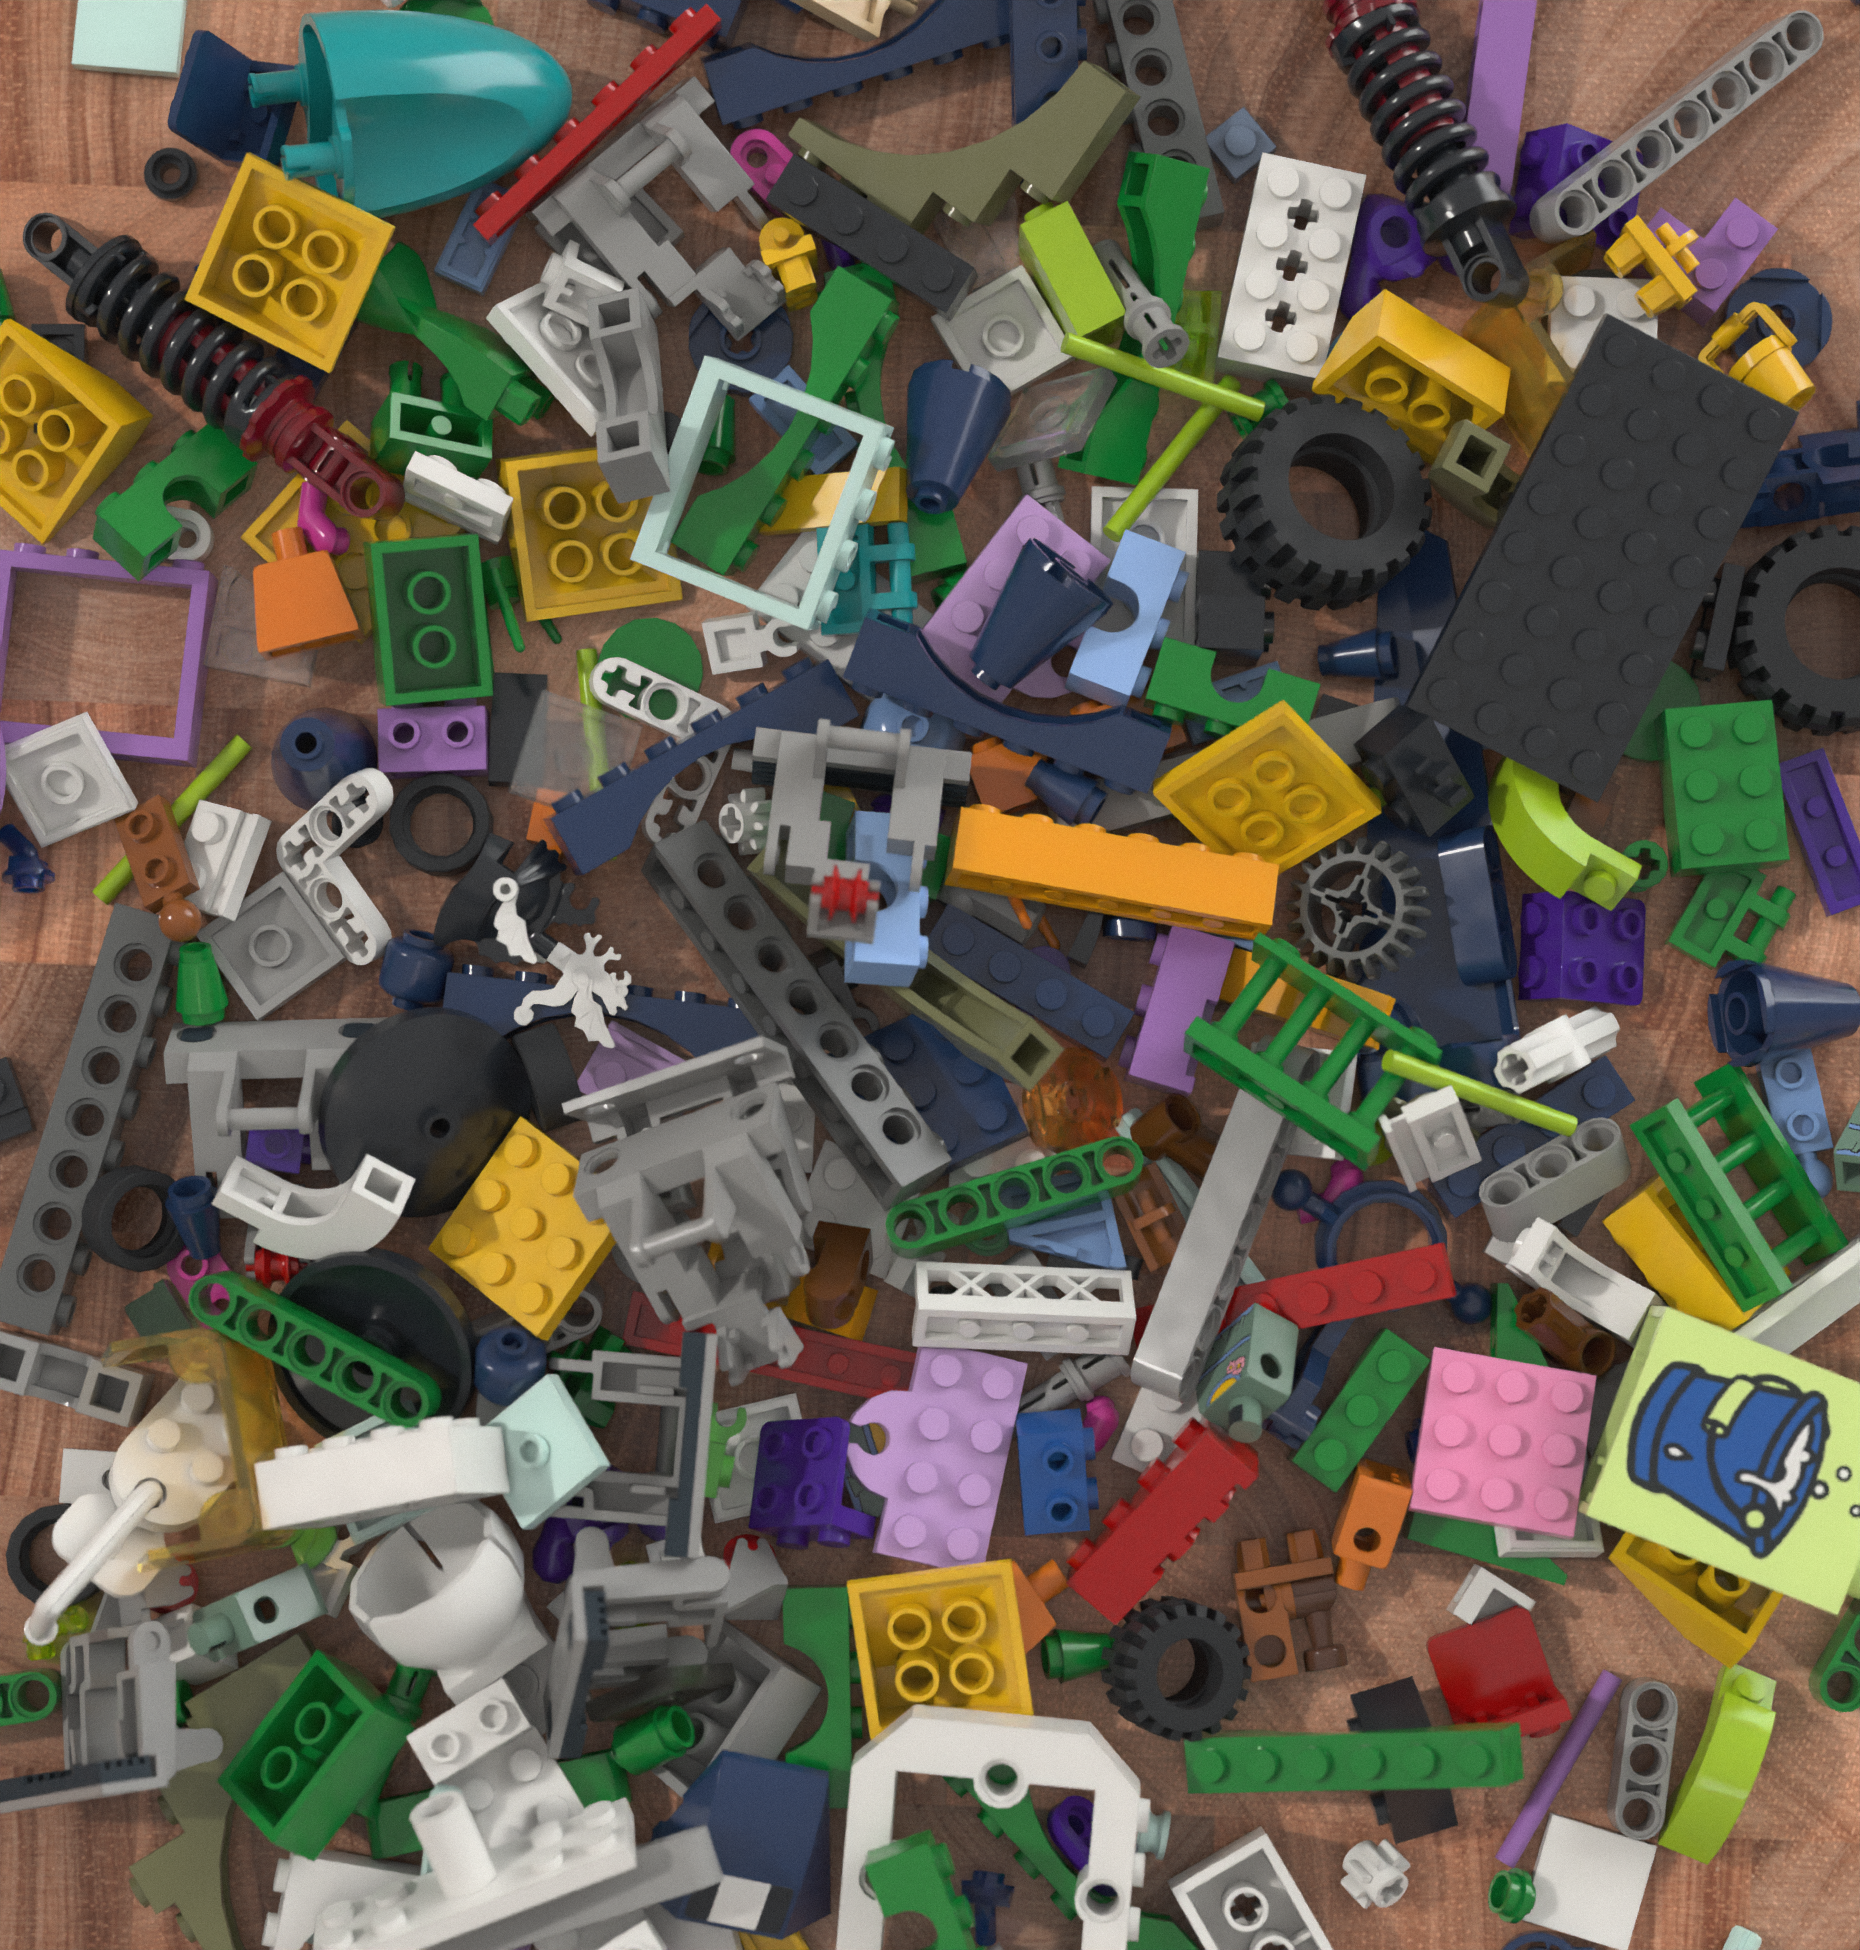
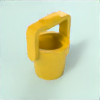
(1768, 364)

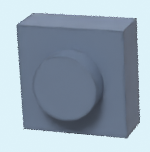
(1239, 145)

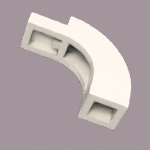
(315, 1221)
(1590, 1288)

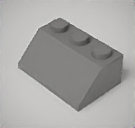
(745, 1718)

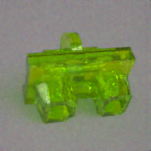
(1200, 320)

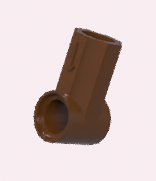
(1176, 1132)
(1565, 1333)

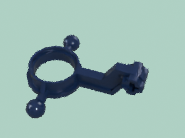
(1293, 1191)

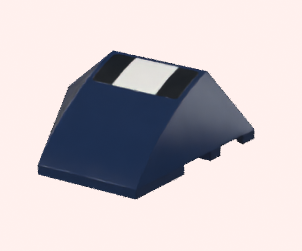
(769, 1840)

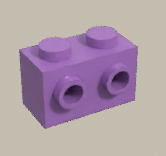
(434, 739)

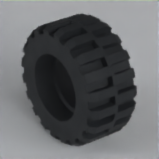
(1372, 467)
(1760, 636)

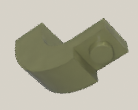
(1472, 472)

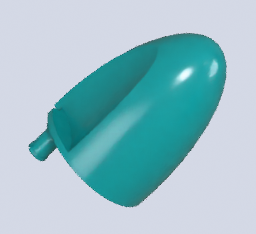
(414, 105)

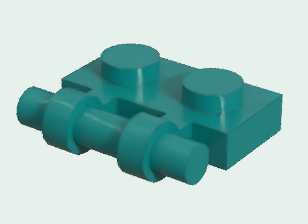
(858, 586)

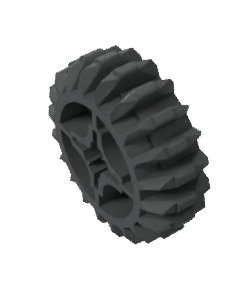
(1363, 890)

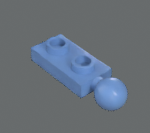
(1797, 1107)

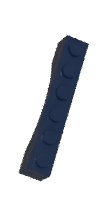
(756, 80)
(1111, 743)
(605, 820)
(685, 1020)

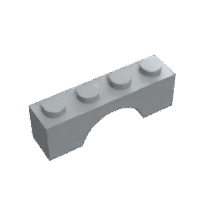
(634, 432)

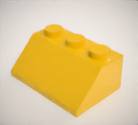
(1413, 373)
(1672, 1257)

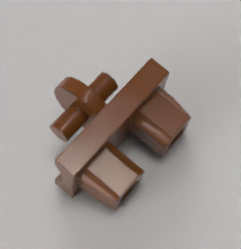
(1152, 1217)

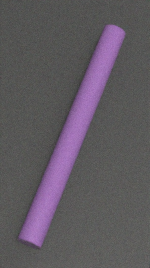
(1558, 1768)

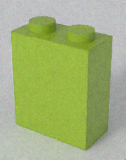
(1070, 274)

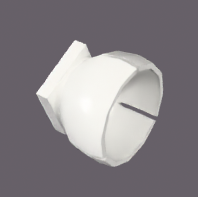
(453, 1619)

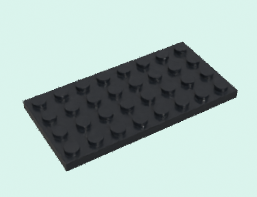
(1601, 557)

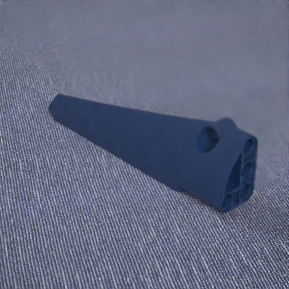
(1465, 966)

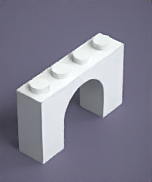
(315, 1885)

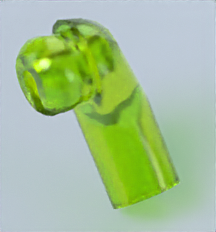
(71, 1621)

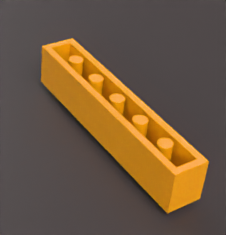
(1111, 872)

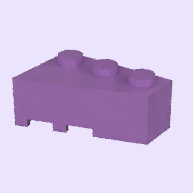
(1184, 987)

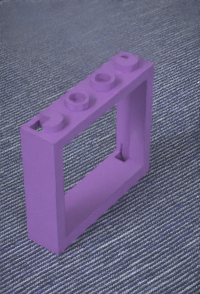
(84, 563)

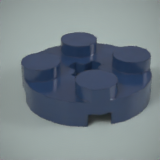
(1797, 301)
(771, 341)

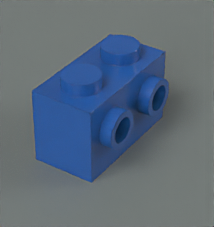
(1053, 1471)

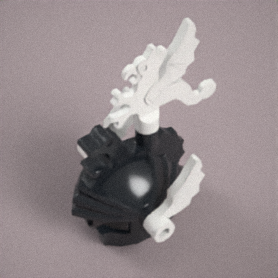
(508, 922)

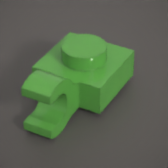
(719, 1464)

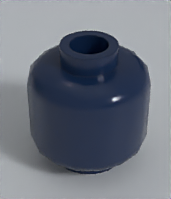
(415, 969)
(508, 1363)

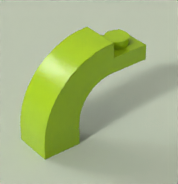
(1547, 841)
(1724, 1766)

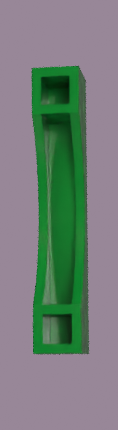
(1161, 213)
(845, 328)
(934, 535)
(1356, 1760)
(1040, 1857)

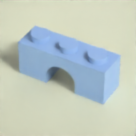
(1144, 579)
(897, 941)

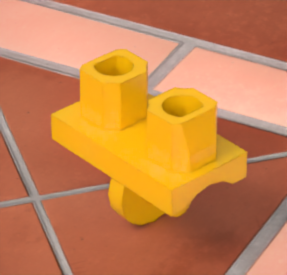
(791, 260)
(1669, 283)

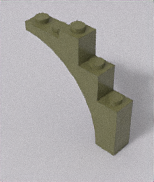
(1047, 150)
(956, 1006)
(195, 1864)

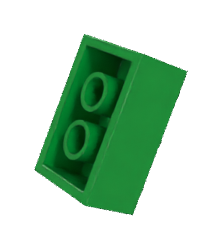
(428, 618)
(1721, 788)
(315, 1755)

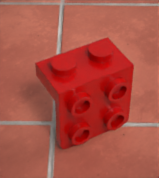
(1498, 1674)

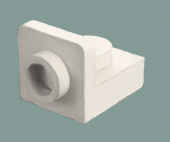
(573, 283)

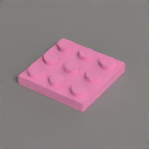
(1502, 1443)

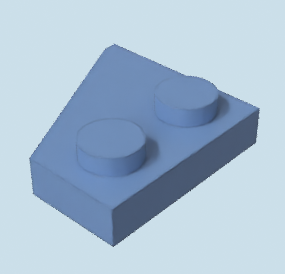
(1078, 1235)

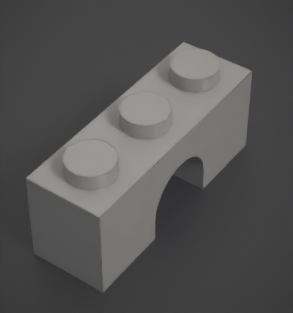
(72, 1379)

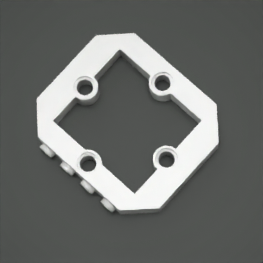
(966, 1746)

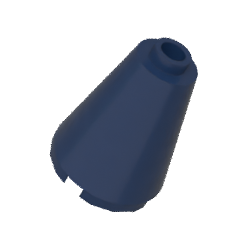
(950, 430)
(1035, 616)
(318, 752)
(1777, 1012)

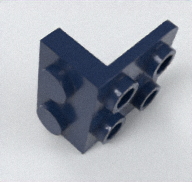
(215, 105)

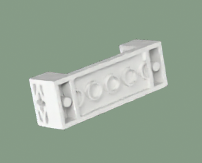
(512, 1787)

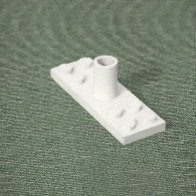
(479, 1884)

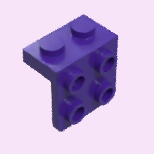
(1547, 160)
(1581, 950)
(802, 1485)

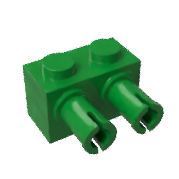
(428, 426)

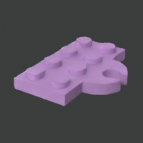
(965, 609)
(940, 1455)

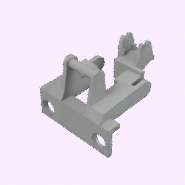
(600, 206)
(691, 1085)
(737, 1189)

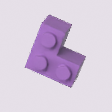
(1722, 255)

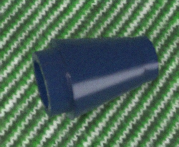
(1362, 655)
(1070, 796)
(195, 1216)

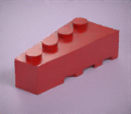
(1160, 1517)

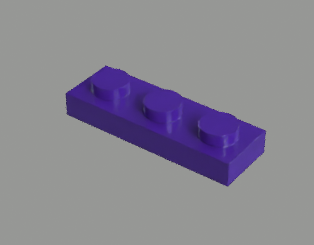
(1822, 830)

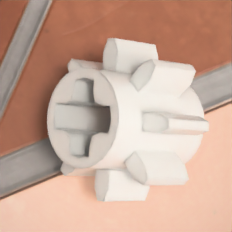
(746, 820)
(1375, 1873)

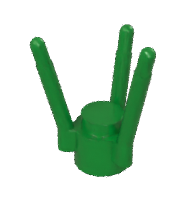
(501, 593)

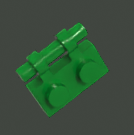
(1716, 911)

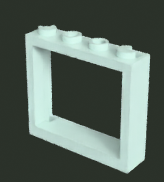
(684, 461)

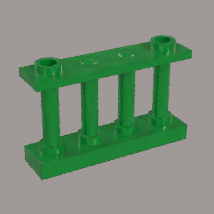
(1263, 1074)
(1709, 1200)

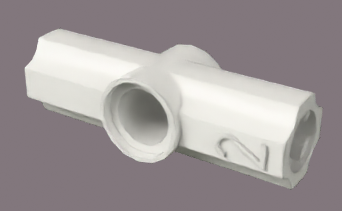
(1556, 1049)

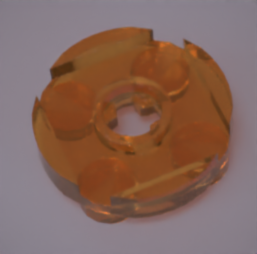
(1099, 1096)

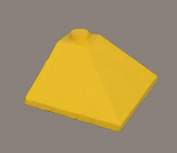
(289, 263)
(56, 471)
(575, 539)
(1700, 1600)
(940, 1641)

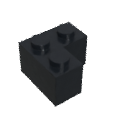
(1231, 611)
(1406, 1811)

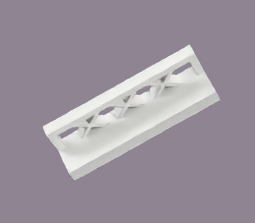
(1810, 1304)
(1024, 1317)

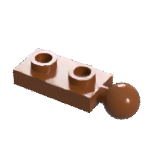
(161, 867)

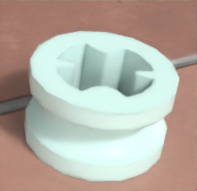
(1157, 1836)

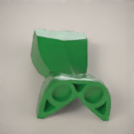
(482, 364)

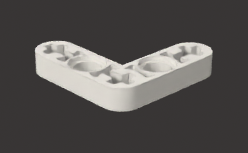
(689, 708)
(324, 865)

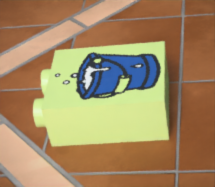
(1734, 1459)

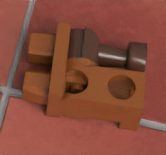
(1285, 1592)

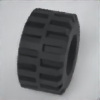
(1215, 1677)

